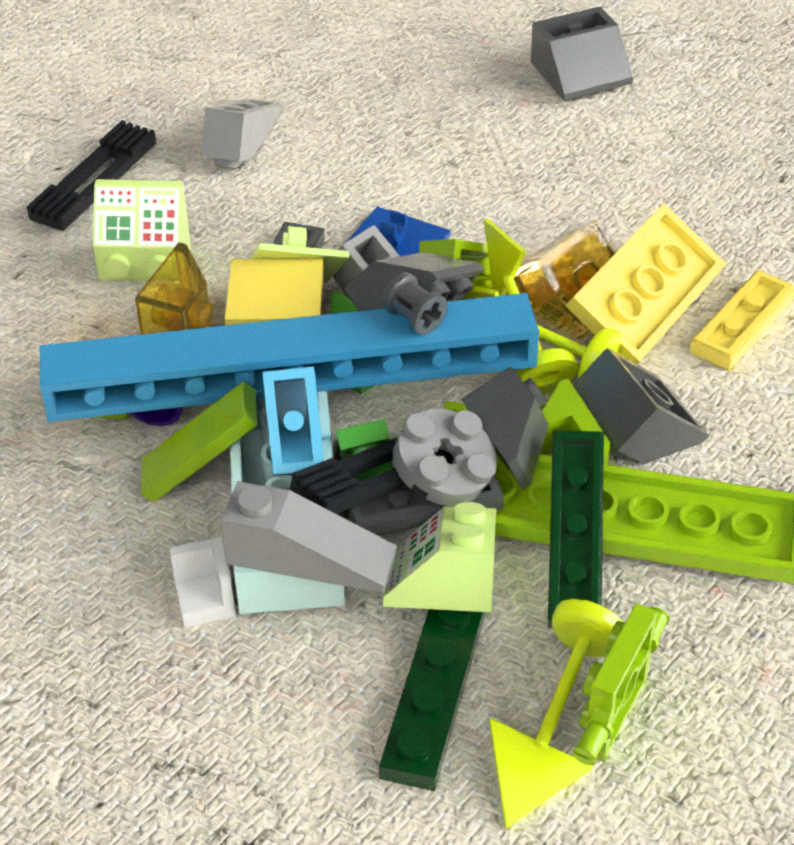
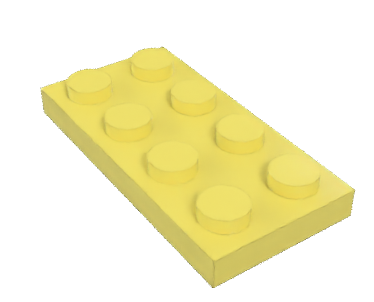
(647, 283)

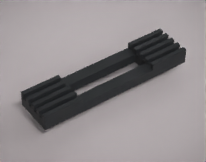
(61, 206)
(330, 481)

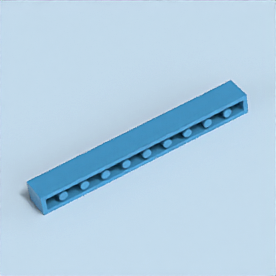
(343, 348)

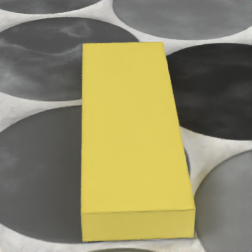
(742, 320)

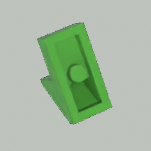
(359, 438)

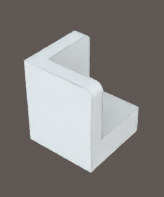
(202, 582)

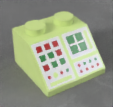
(137, 226)
(446, 562)

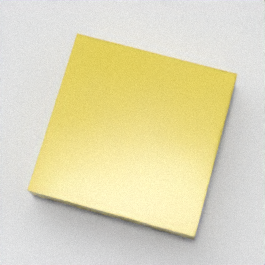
(274, 289)

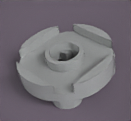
(459, 435)

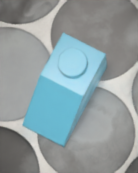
(292, 419)

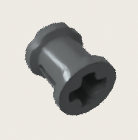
(414, 303)

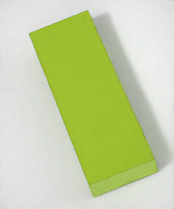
(199, 442)

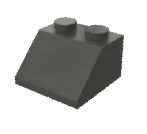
(636, 409)

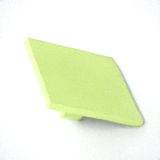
(295, 247)

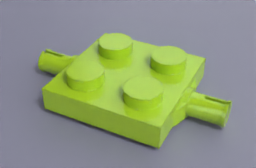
(618, 681)

